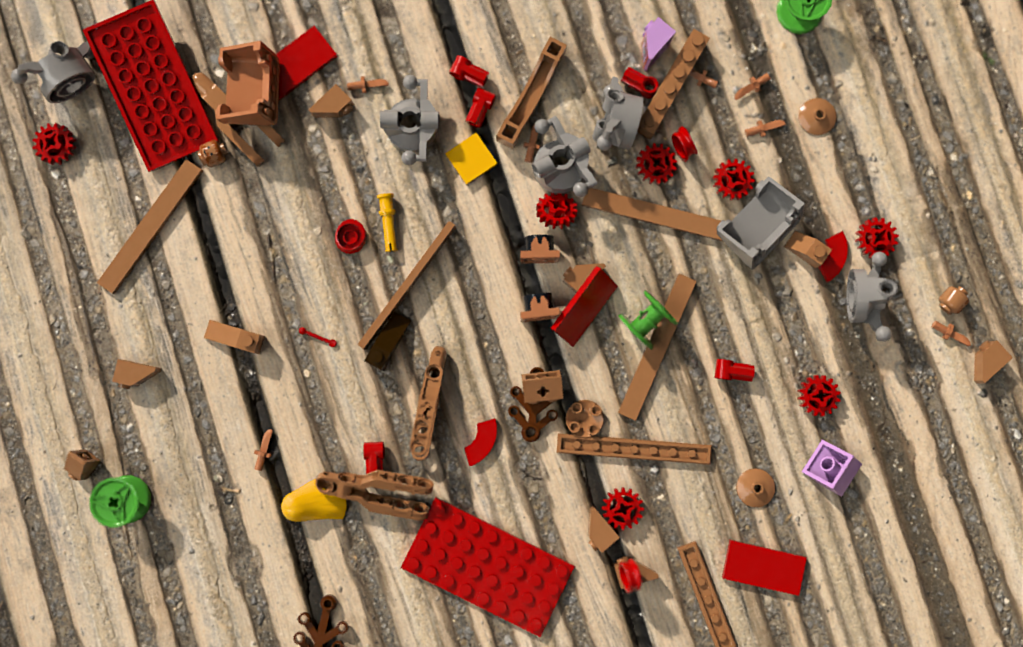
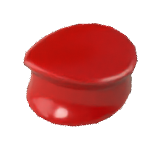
(683, 144)
(350, 236)
(630, 576)

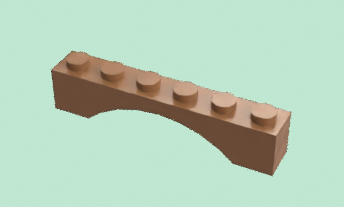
(672, 83)
(527, 102)

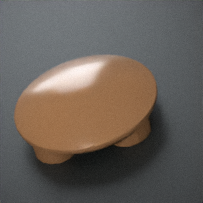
(584, 419)

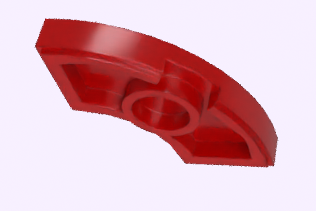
(836, 259)
(483, 442)

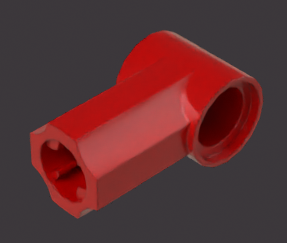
(464, 70)
(638, 82)
(482, 102)
(729, 370)
(374, 454)

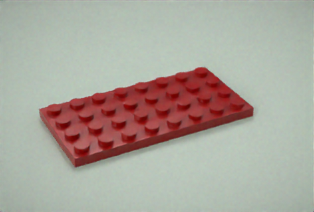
(150, 85)
(487, 566)

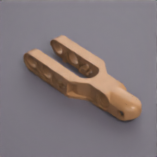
(215, 96)
(429, 401)
(354, 486)

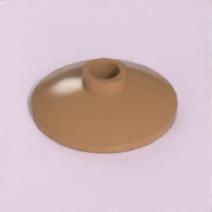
(811, 122)
(746, 484)

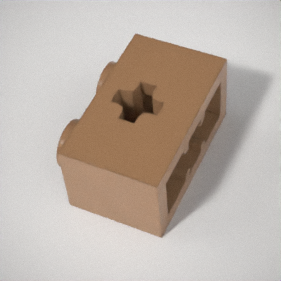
(534, 381)

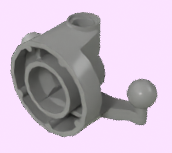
(63, 74)
(620, 118)
(416, 138)
(568, 176)
(866, 296)

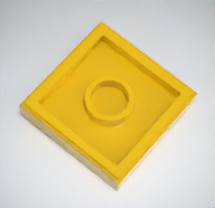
(471, 158)

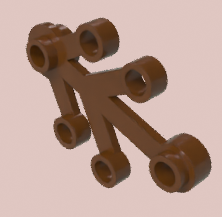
(533, 410)
(320, 636)

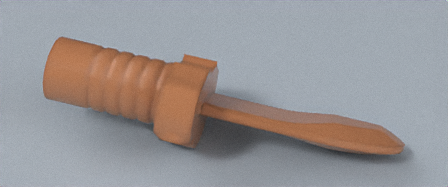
(702, 78)
(366, 84)
(754, 85)
(760, 128)
(531, 146)
(948, 332)
(262, 454)

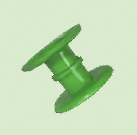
(801, 15)
(641, 327)
(120, 500)

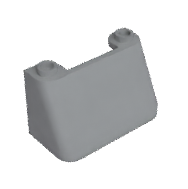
(762, 222)

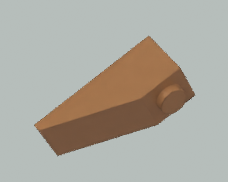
(234, 337)

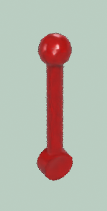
(332, 343)

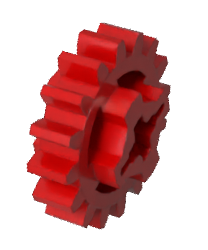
(45, 140)
(664, 170)
(727, 176)
(556, 210)
(885, 237)
(819, 403)
(634, 504)

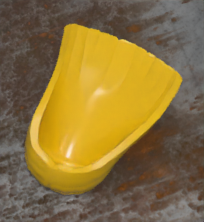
(310, 504)

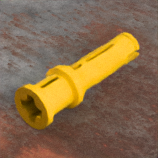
(387, 213)

